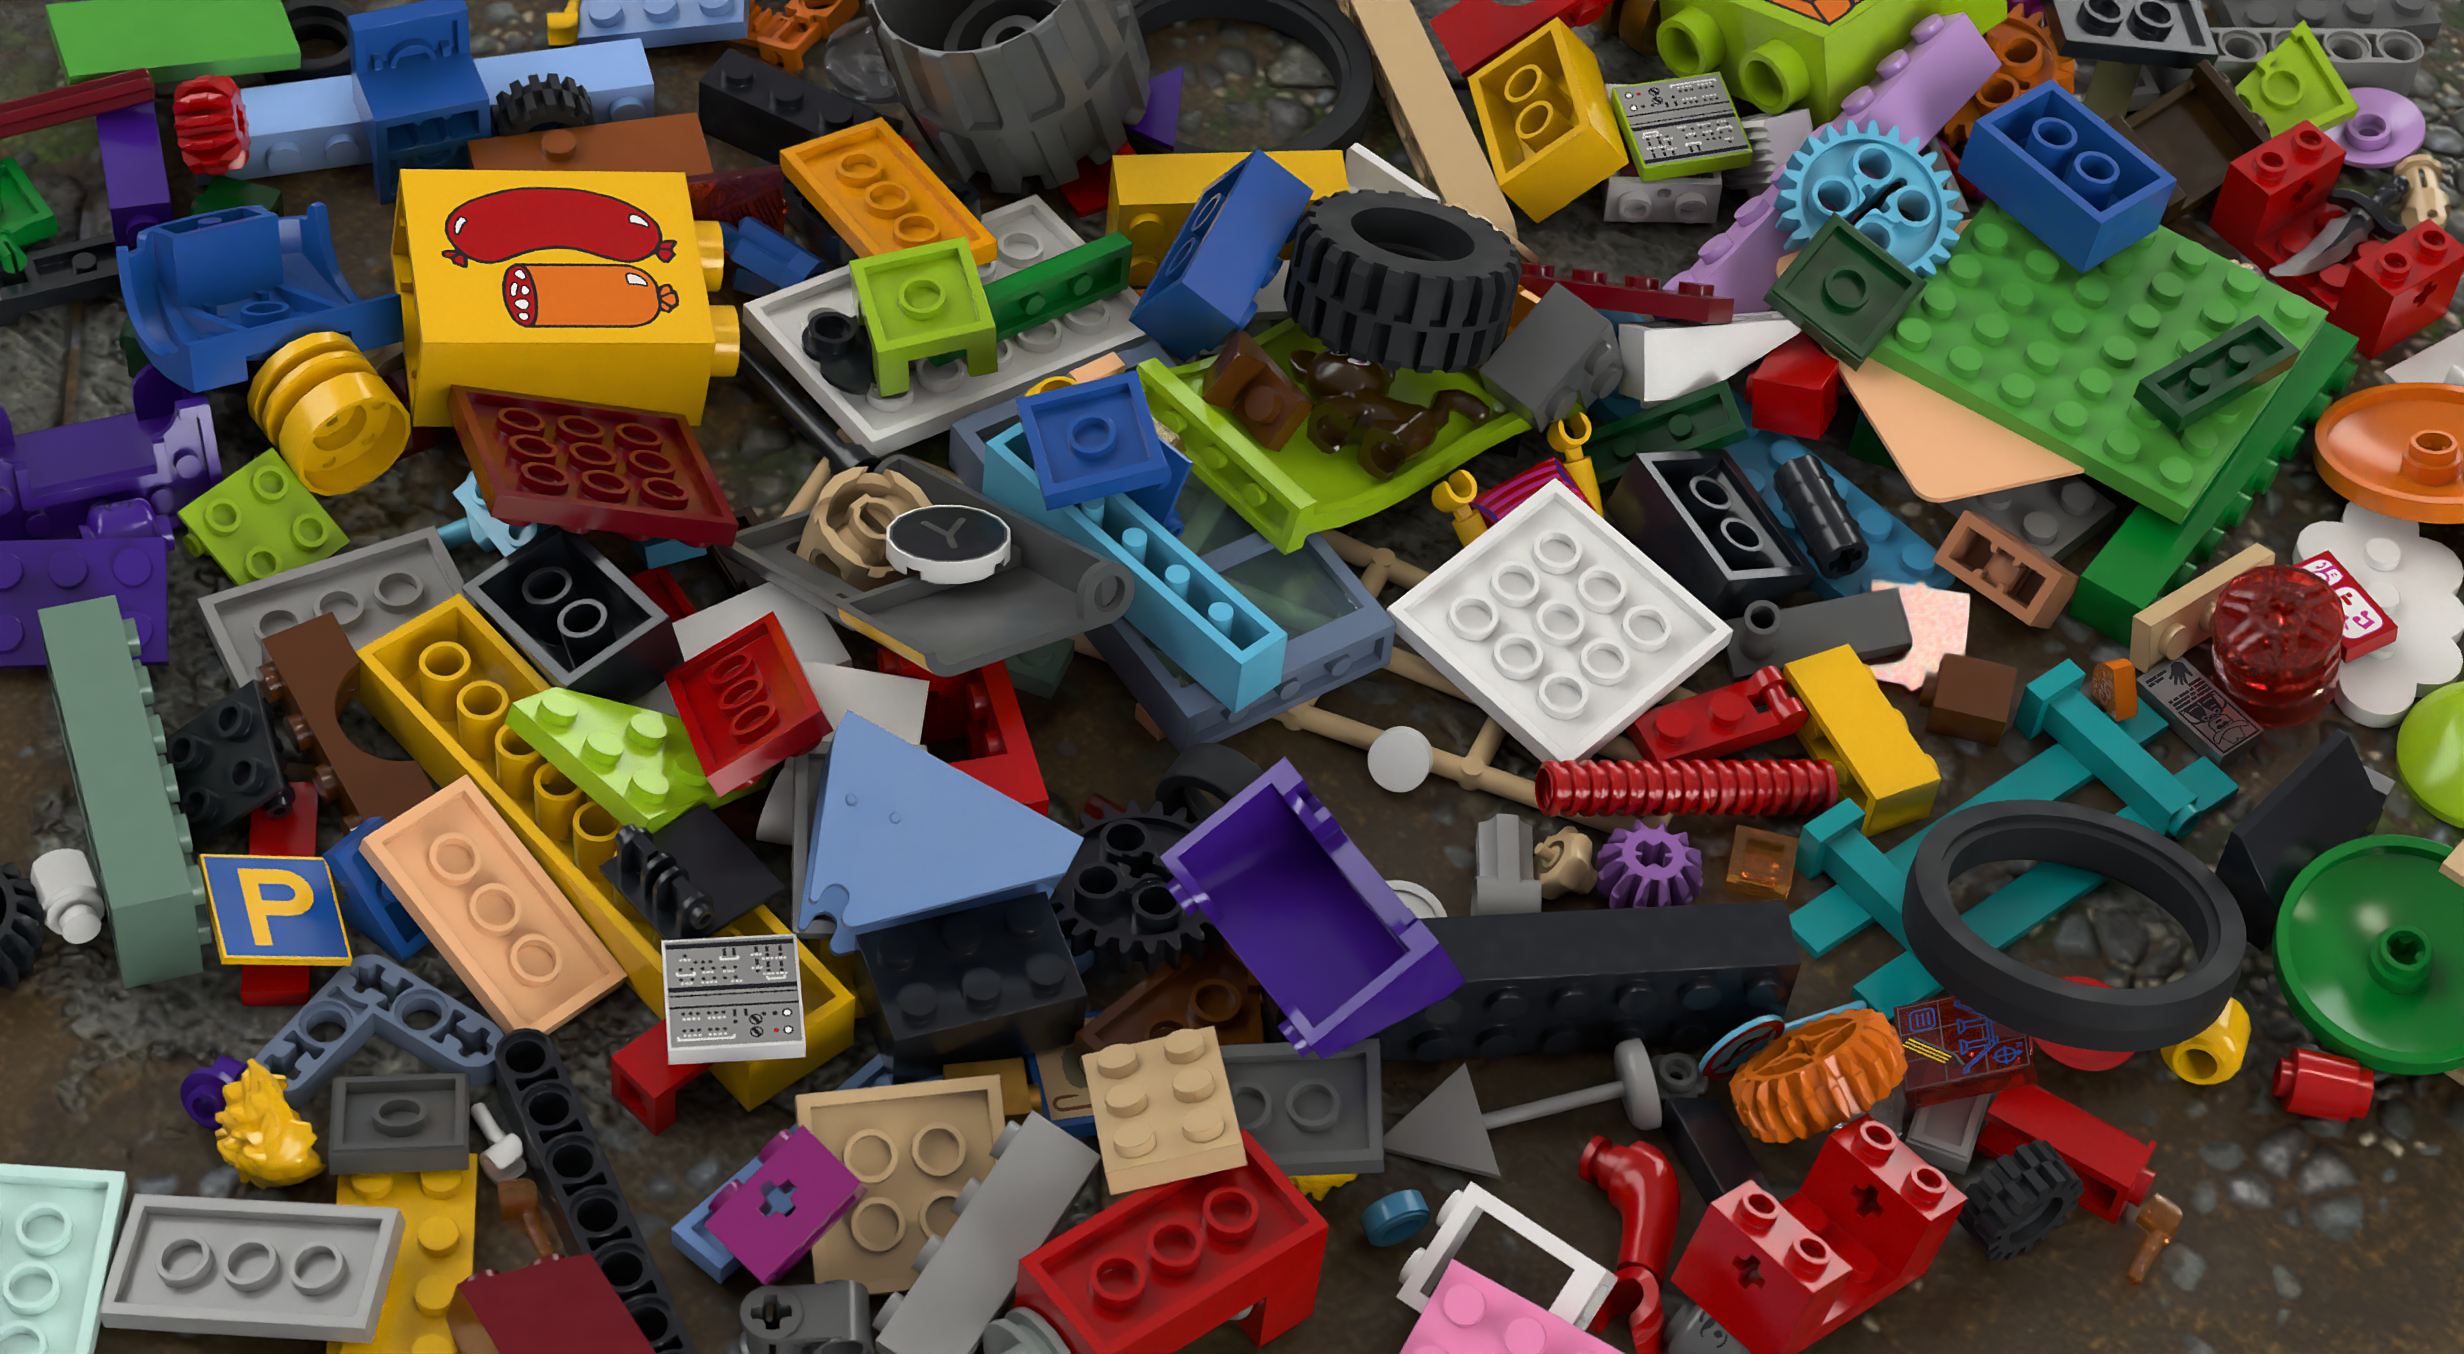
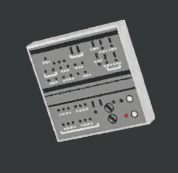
(733, 999)

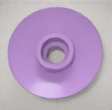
(2383, 130)

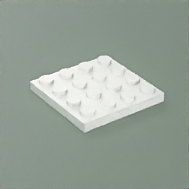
(1558, 626)

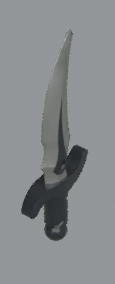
(2342, 233)

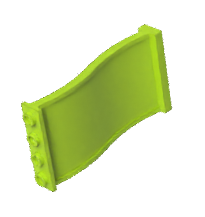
(1300, 486)

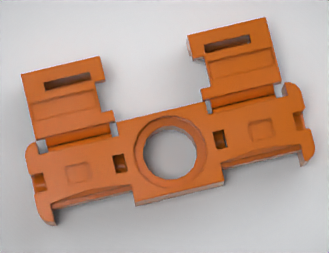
(789, 37)

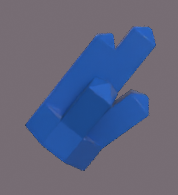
(768, 258)

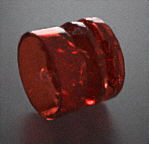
(2278, 644)

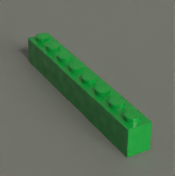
(2158, 556)

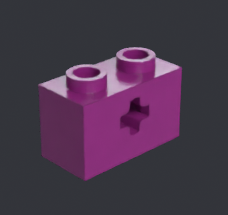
(777, 1243)

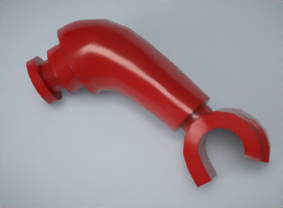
(1649, 1201)

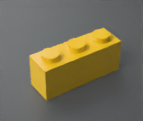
(1862, 739)

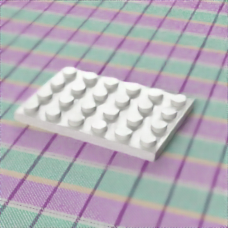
(942, 395)

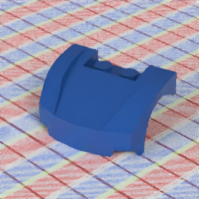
(239, 288)

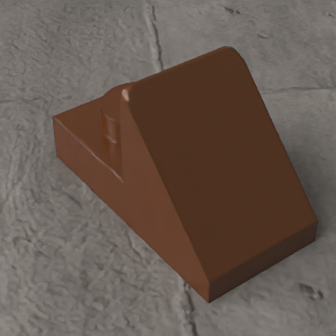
(1256, 392)

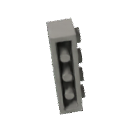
(975, 1268)

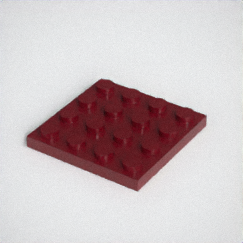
(590, 467)

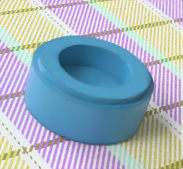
(1395, 1218)

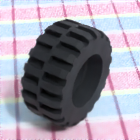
(1401, 281)

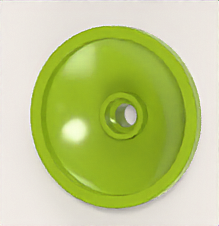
(2433, 753)

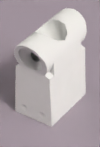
(881, 698)

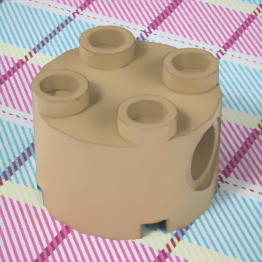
(851, 525)

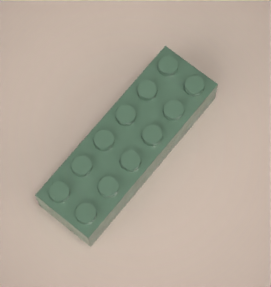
(125, 791)

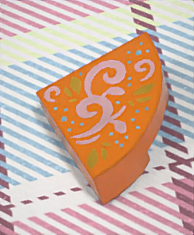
(2116, 688)

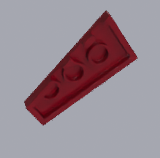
(1637, 295)

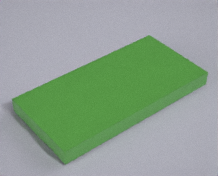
(171, 38)

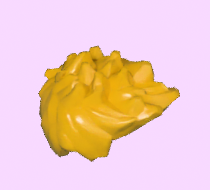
(263, 1133)

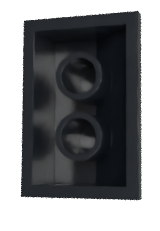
(773, 108)
(1708, 530)
(2306, 815)

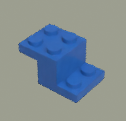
(416, 89)

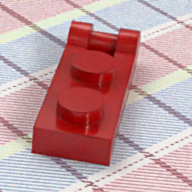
(1719, 720)

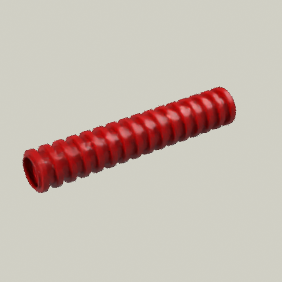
(1685, 787)

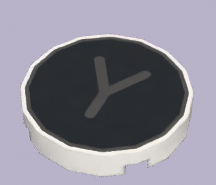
(948, 543)

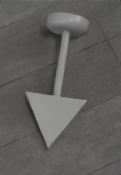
(1453, 1132)

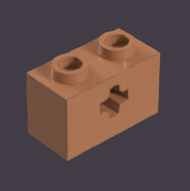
(2006, 569)

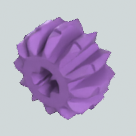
(1648, 868)

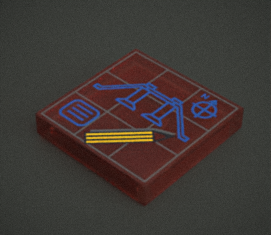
(1959, 1053)

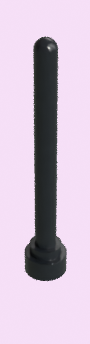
(840, 454)

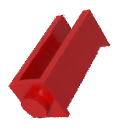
(2101, 1155)

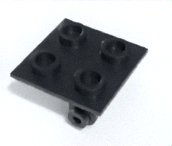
(230, 765)
(689, 875)

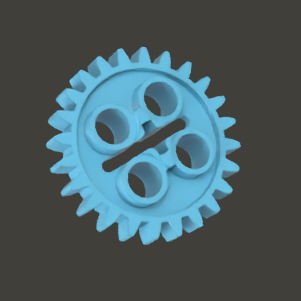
(1832, 172)

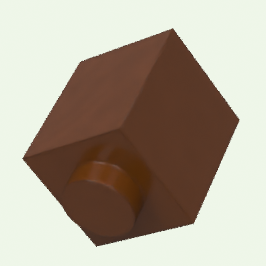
(1968, 698)

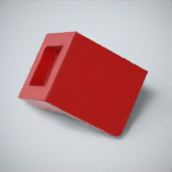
(647, 1082)

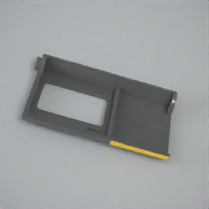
(1037, 598)

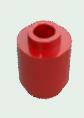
(2323, 1085)

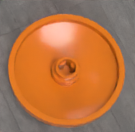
(2397, 450)

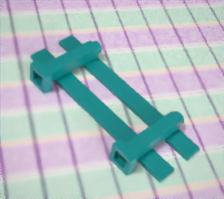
(2088, 747)

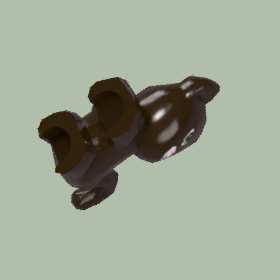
(1356, 410)

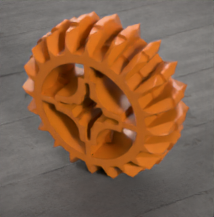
(1818, 1075)

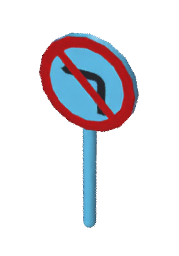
(1751, 1037)

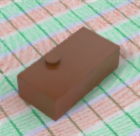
(636, 145)

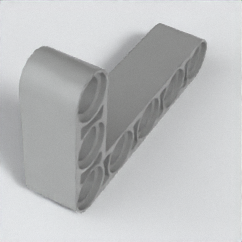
(2360, 56)

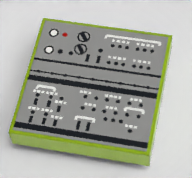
(1681, 127)

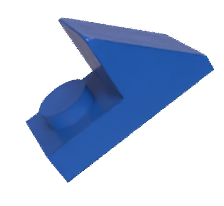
(371, 904)

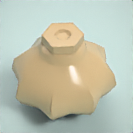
(1564, 864)

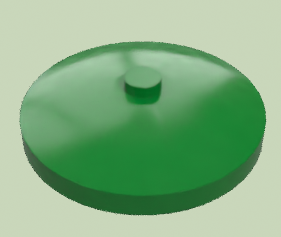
(2377, 954)

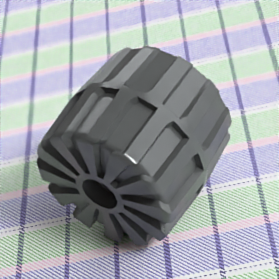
(1016, 81)

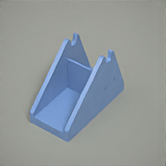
(916, 839)

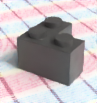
(1554, 359)

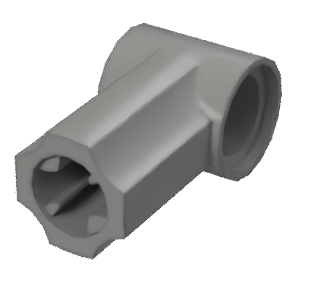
(1505, 868)

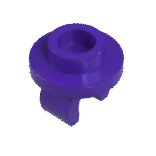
(203, 1089)

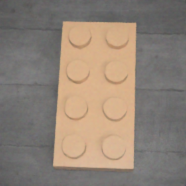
(492, 910)

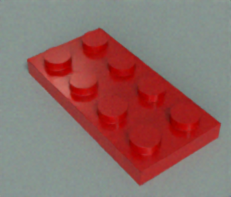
(747, 705)

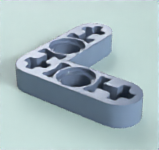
(368, 1013)

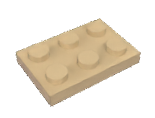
(1163, 1110)

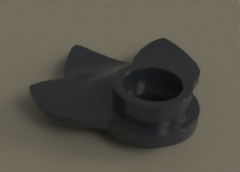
(842, 351)

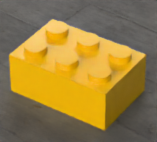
(1547, 120)

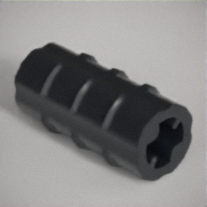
(1820, 517)

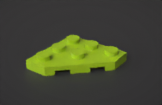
(621, 756)

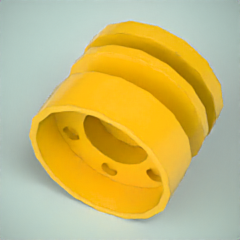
(328, 413)

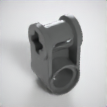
(808, 1319)

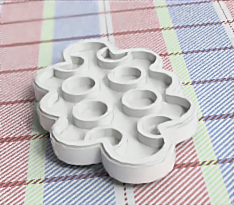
(2417, 588)

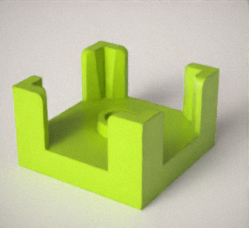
(921, 307)

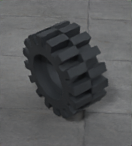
(539, 104)
(2020, 1200)

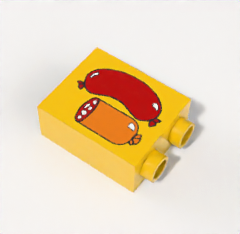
(559, 289)

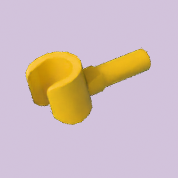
(563, 26)

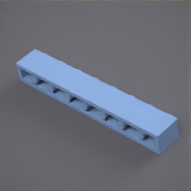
(319, 128)

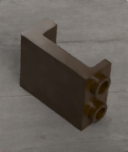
(2194, 136)

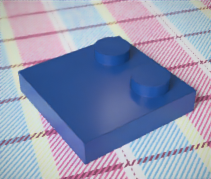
(1092, 440)

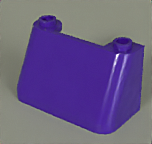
(153, 454)
(1309, 915)

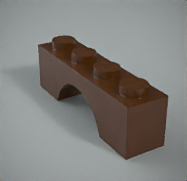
(314, 679)

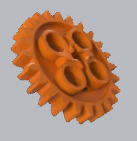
(2027, 62)

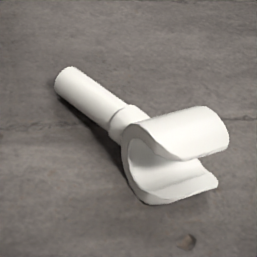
(503, 1157)

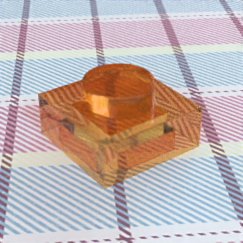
(1761, 863)

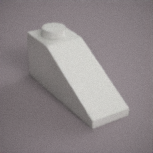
(1686, 355)

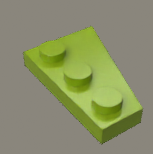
(2297, 85)

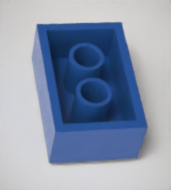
(2066, 175)
(1222, 257)

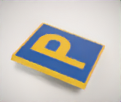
(274, 910)

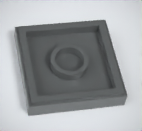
(399, 1123)

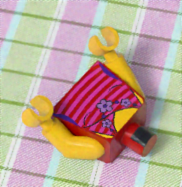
(1480, 512)

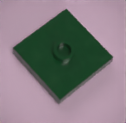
(1844, 291)

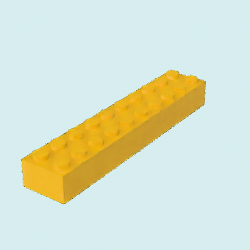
(445, 698)

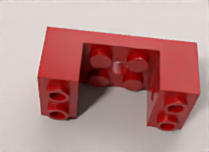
(2378, 292)
(988, 716)
(1828, 1252)

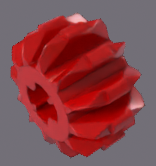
(211, 125)

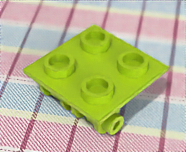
(260, 522)

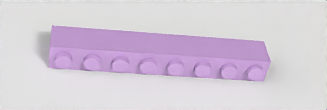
(1913, 90)

